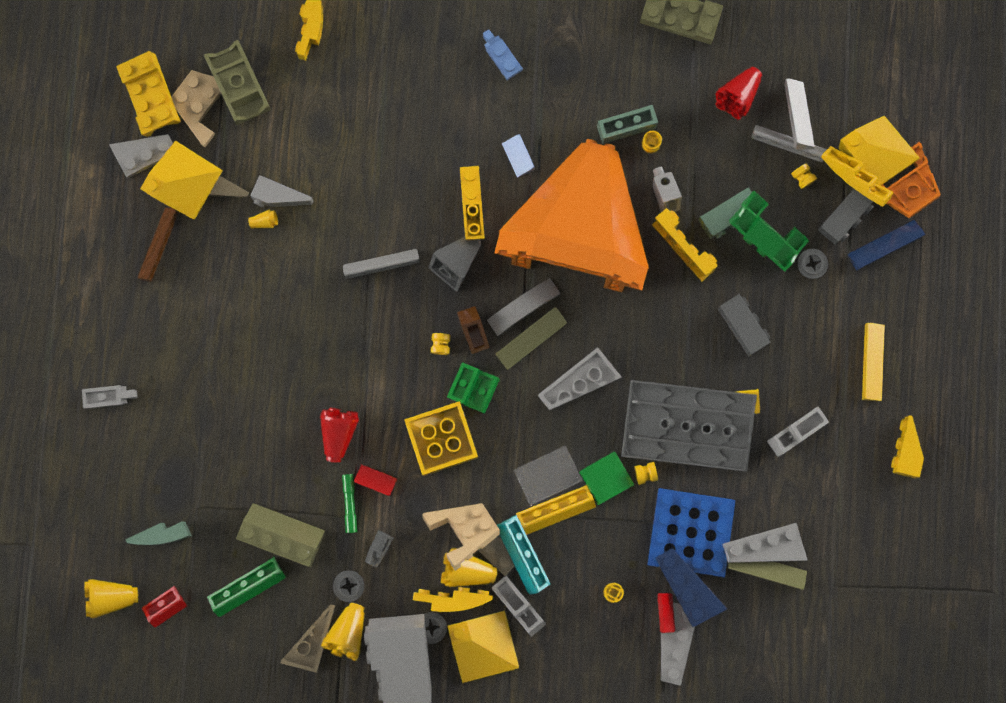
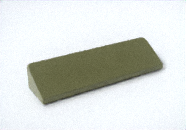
(531, 338)
(773, 572)

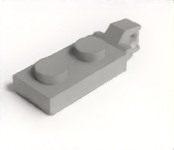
(106, 396)

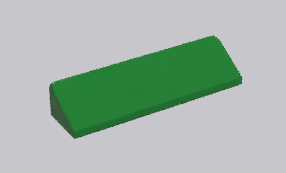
(246, 587)

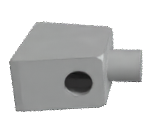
(666, 190)

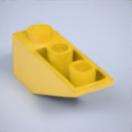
(909, 453)

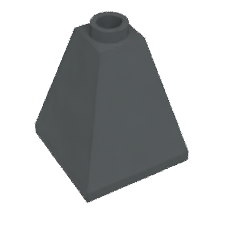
(454, 261)

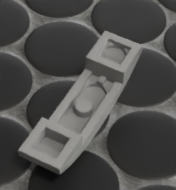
(523, 306)

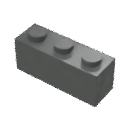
(846, 216)
(744, 324)

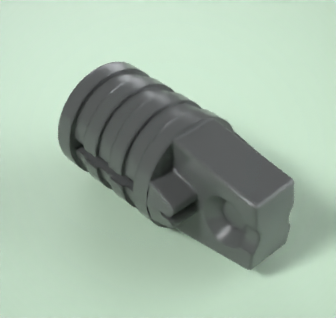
(378, 548)

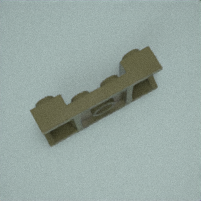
(684, 17)
(237, 83)

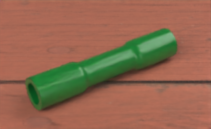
(350, 516)

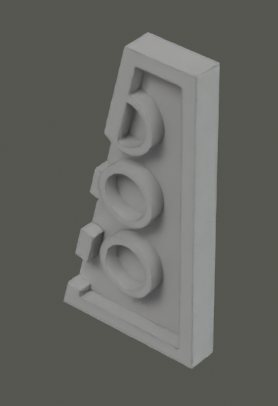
(581, 379)
(675, 648)

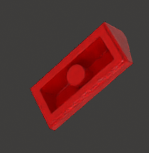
(375, 480)
(164, 607)
(666, 612)

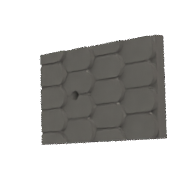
(673, 420)

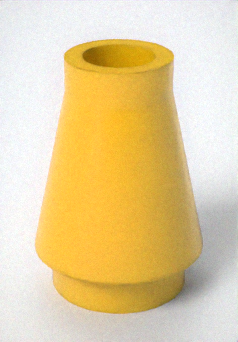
(266, 219)

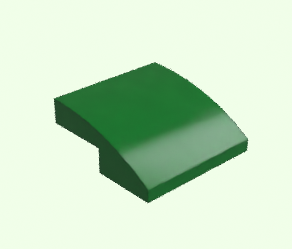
(473, 388)
(606, 478)

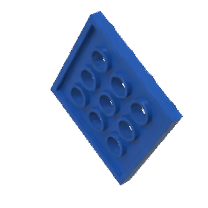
(702, 524)

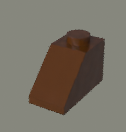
(473, 330)

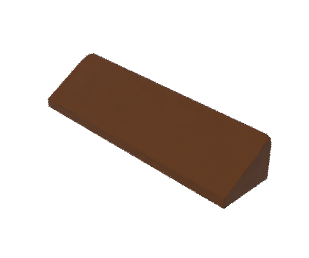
(158, 244)

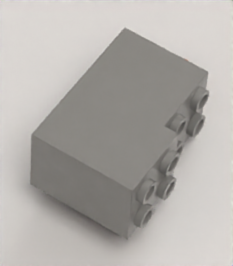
(400, 658)

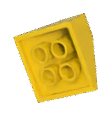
(879, 148)
(182, 180)
(483, 646)

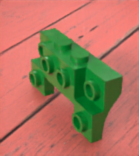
(766, 239)

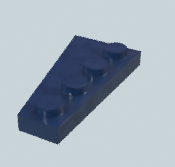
(692, 594)

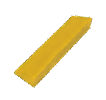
(873, 362)
(556, 510)

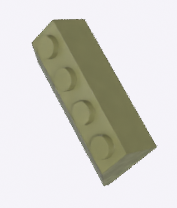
(280, 535)

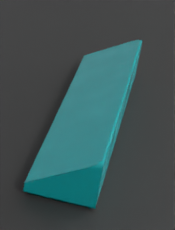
(523, 555)

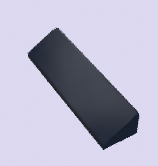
(886, 245)

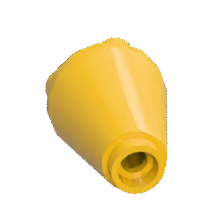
(470, 573)
(108, 597)
(346, 633)

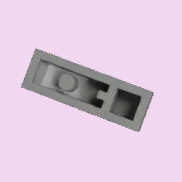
(275, 195)

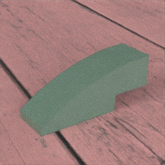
(161, 534)

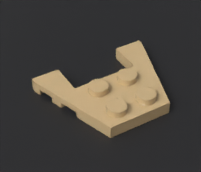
(194, 100)
(472, 526)

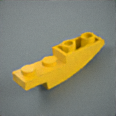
(313, 17)
(472, 203)
(461, 600)

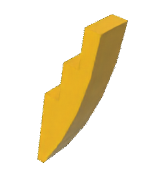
(852, 173)

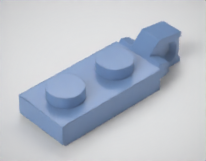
(501, 55)

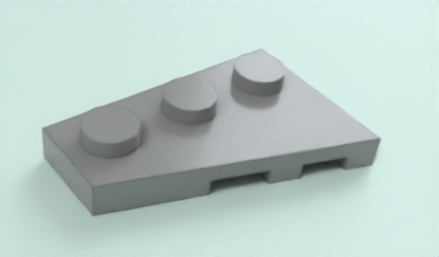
(140, 154)

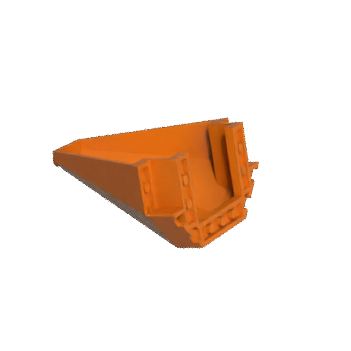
(581, 221)

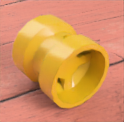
(651, 138)
(804, 176)
(440, 344)
(646, 473)
(613, 592)

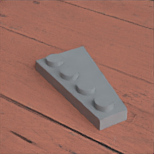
(768, 546)

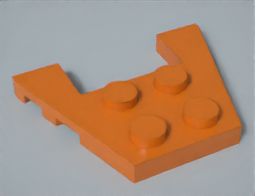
(914, 189)

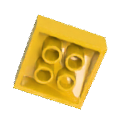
(441, 438)

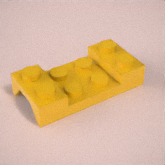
(148, 93)
(666, 226)

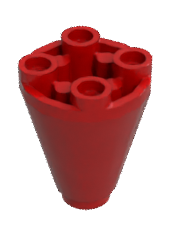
(739, 93)
(337, 432)

